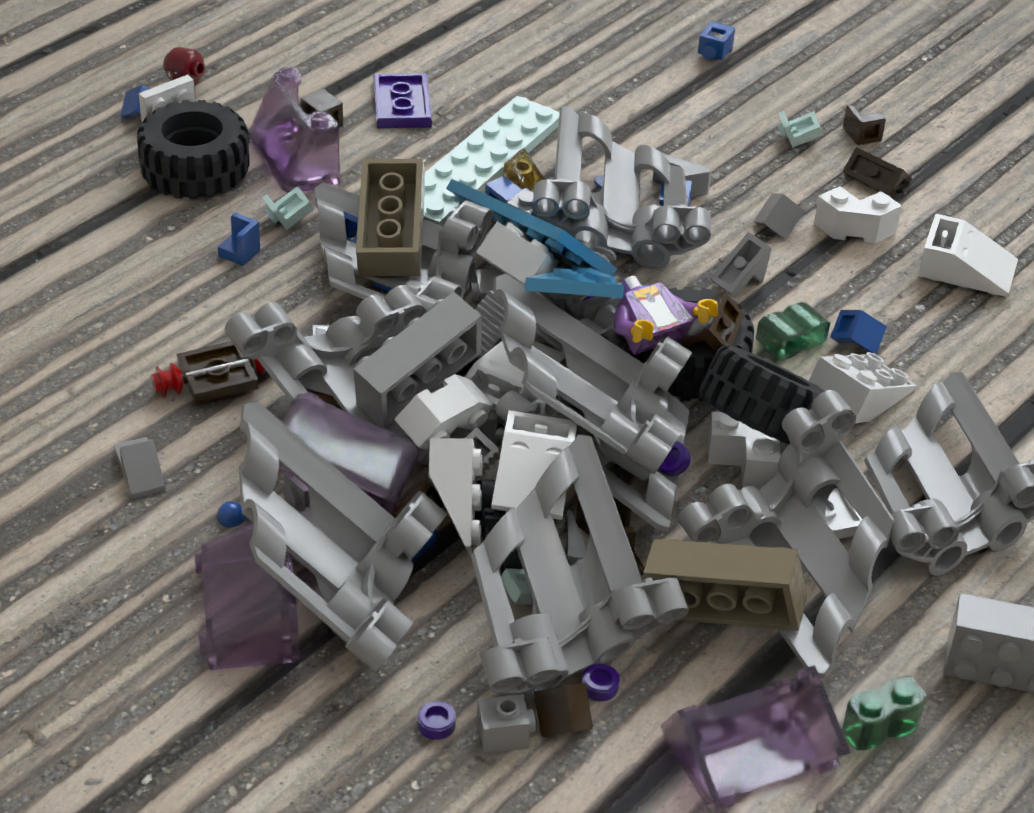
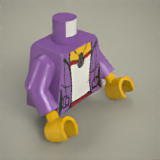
(655, 312)

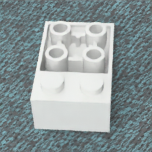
(514, 254)
(966, 257)
(497, 376)
(862, 383)
(526, 453)
(453, 473)

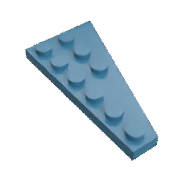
(555, 238)
(577, 281)

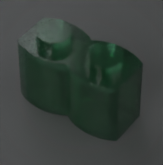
(792, 330)
(883, 713)

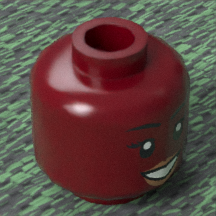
(183, 62)

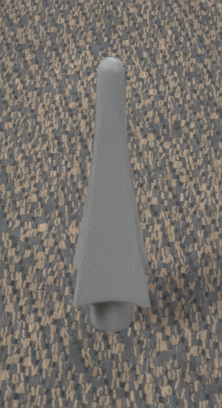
(575, 544)

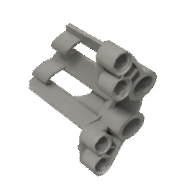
(613, 214)
(327, 359)

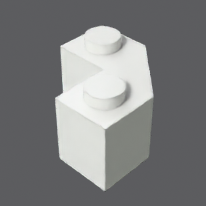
(844, 215)
(441, 412)
(742, 446)

